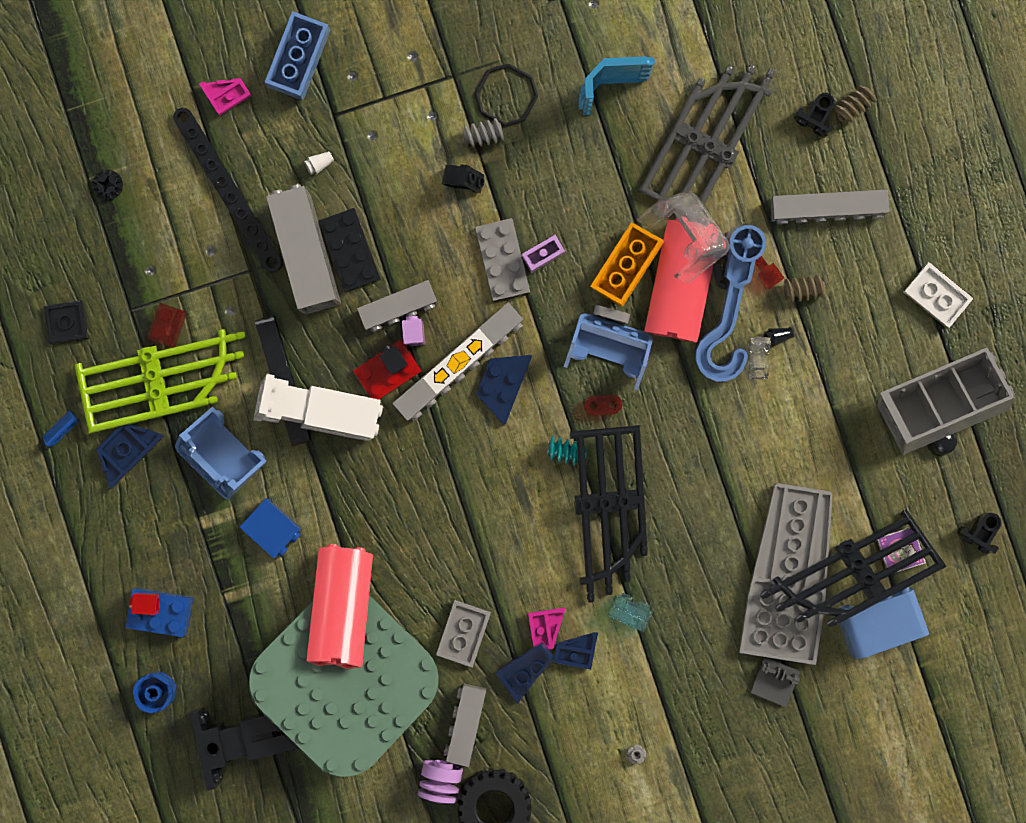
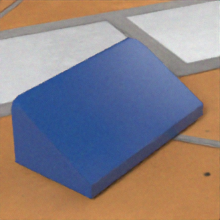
(60, 429)

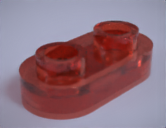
(603, 405)

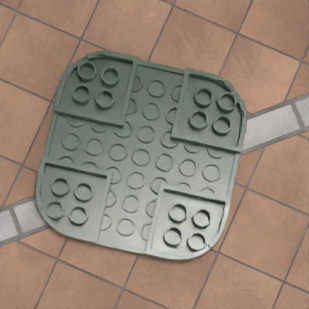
(341, 714)

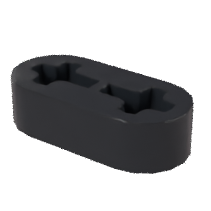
(718, 273)

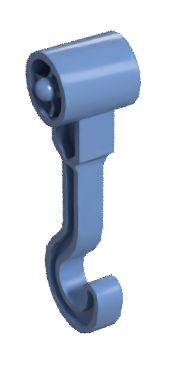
(746, 246)

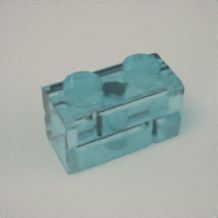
(630, 612)

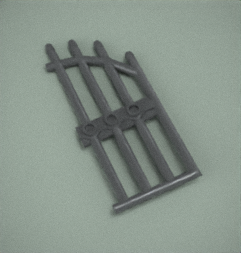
(703, 143)

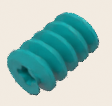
(563, 450)

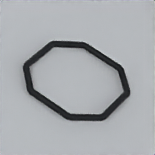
(518, 71)

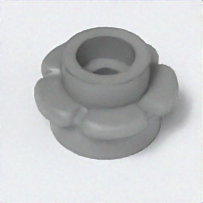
(636, 749)

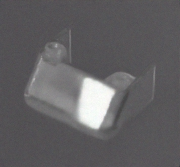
(708, 240)

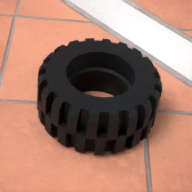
(499, 781)

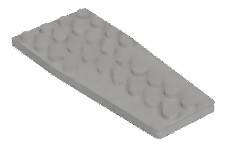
(791, 541)

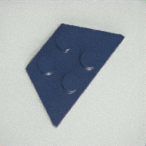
(502, 383)
(125, 450)

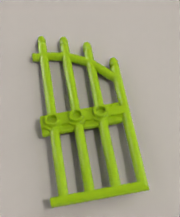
(154, 382)

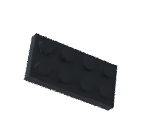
(349, 250)

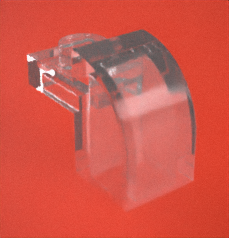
(758, 358)

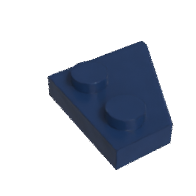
(576, 651)

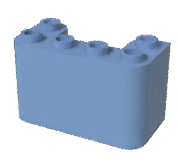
(884, 625)

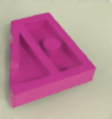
(225, 94)
(545, 626)

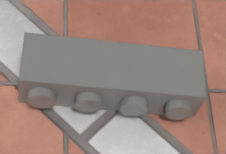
(397, 306)
(466, 724)

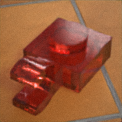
(769, 274)

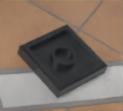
(66, 322)

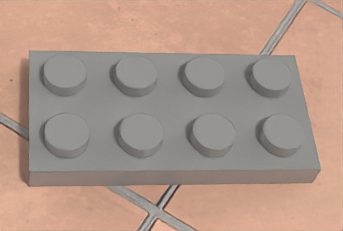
(502, 259)

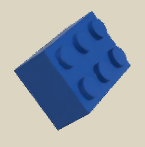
(172, 617)

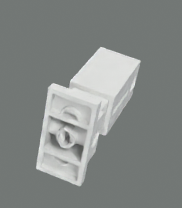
(318, 409)

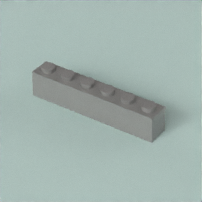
(829, 205)

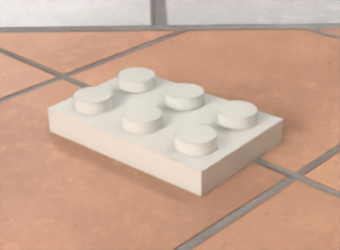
(938, 295)

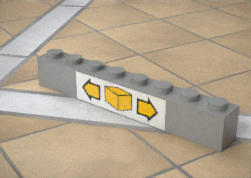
(460, 360)

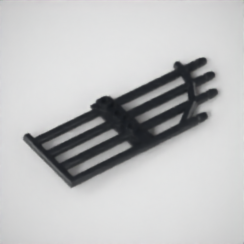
(610, 501)
(861, 571)

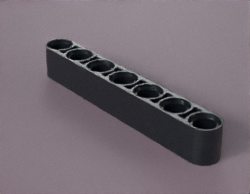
(279, 366)

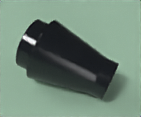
(779, 335)

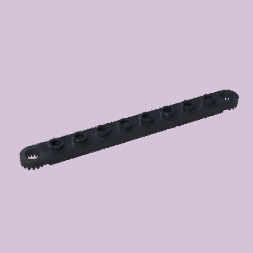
(227, 189)

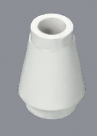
(318, 162)

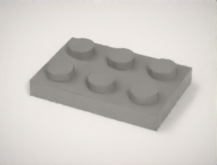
(463, 633)

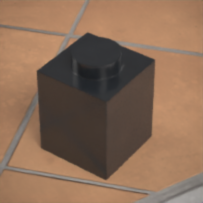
(393, 359)

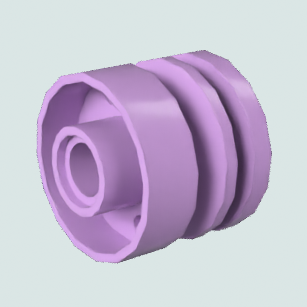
(439, 786)

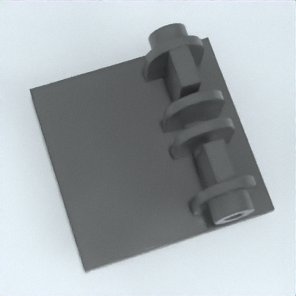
(775, 682)

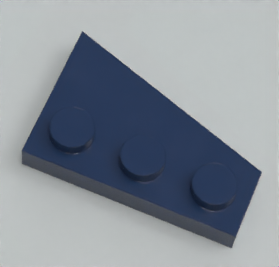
(524, 670)

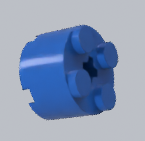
(144, 692)

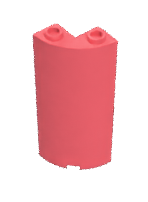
(676, 306)
(340, 607)

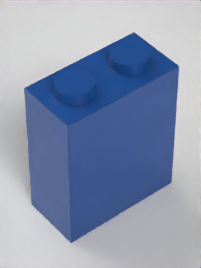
(271, 528)

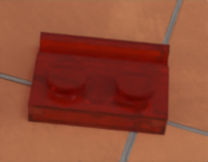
(167, 325)

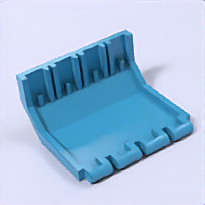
(612, 72)

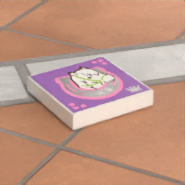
(901, 553)

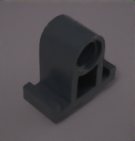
(817, 115)
(463, 178)
(982, 534)

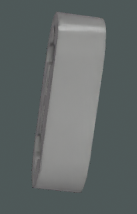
(611, 314)

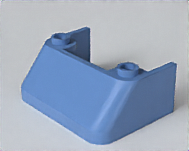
(613, 343)

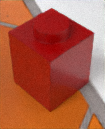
(145, 603)

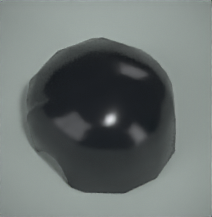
(943, 446)

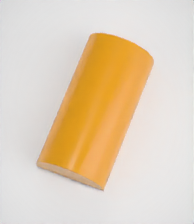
(627, 264)

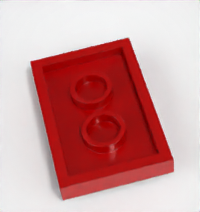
(378, 379)

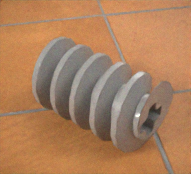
(486, 133)

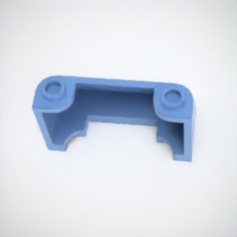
(218, 454)

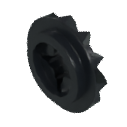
(111, 192)

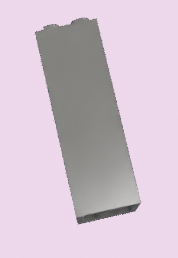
(303, 249)
(945, 400)

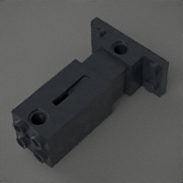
(251, 737)

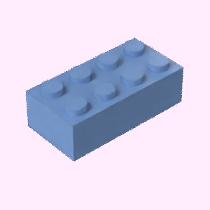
(297, 56)

